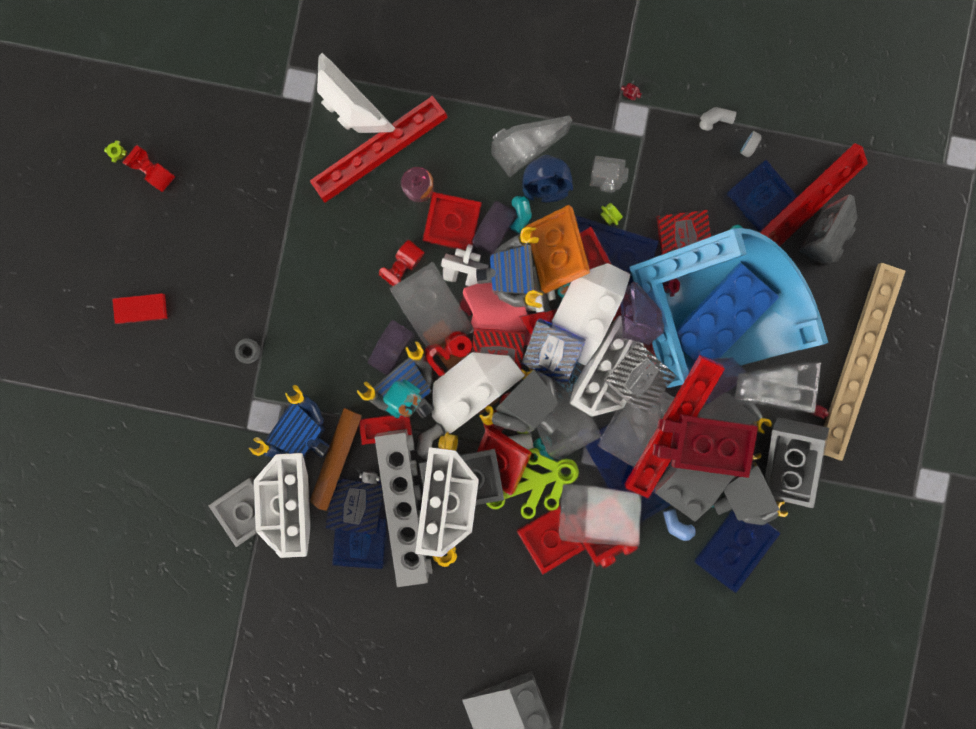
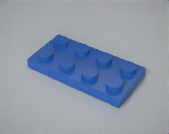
(725, 314)

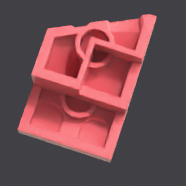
(491, 312)

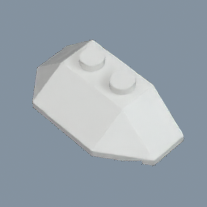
(348, 101)
(591, 306)
(471, 387)
(590, 390)
(446, 503)
(283, 505)

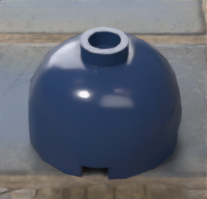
(547, 179)

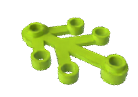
(538, 481)

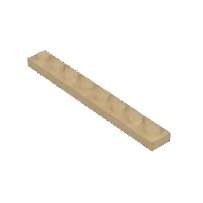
(861, 358)

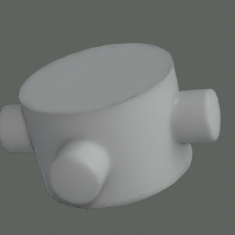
(370, 477)

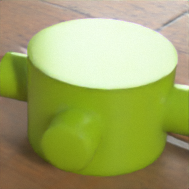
(115, 151)

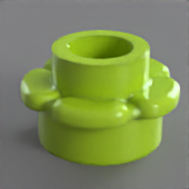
(611, 214)

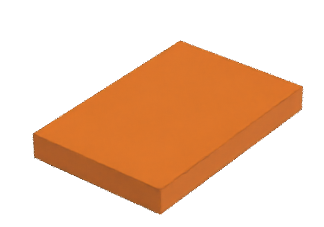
(560, 251)

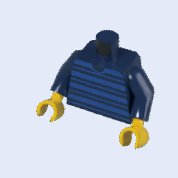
(296, 430)

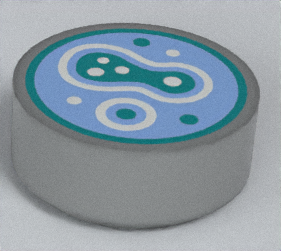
(751, 144)

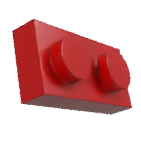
(371, 426)

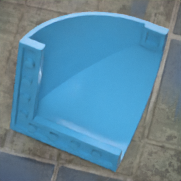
(784, 327)

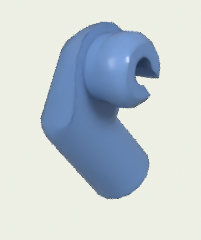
(677, 529)

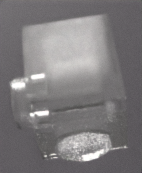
(608, 173)

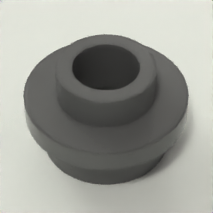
(240, 347)

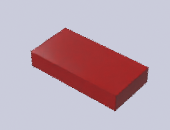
(139, 308)

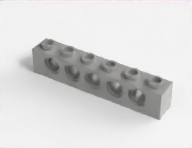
(406, 571)

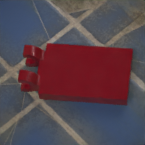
(708, 445)

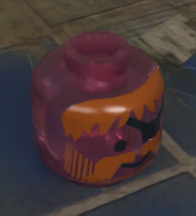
(420, 192)

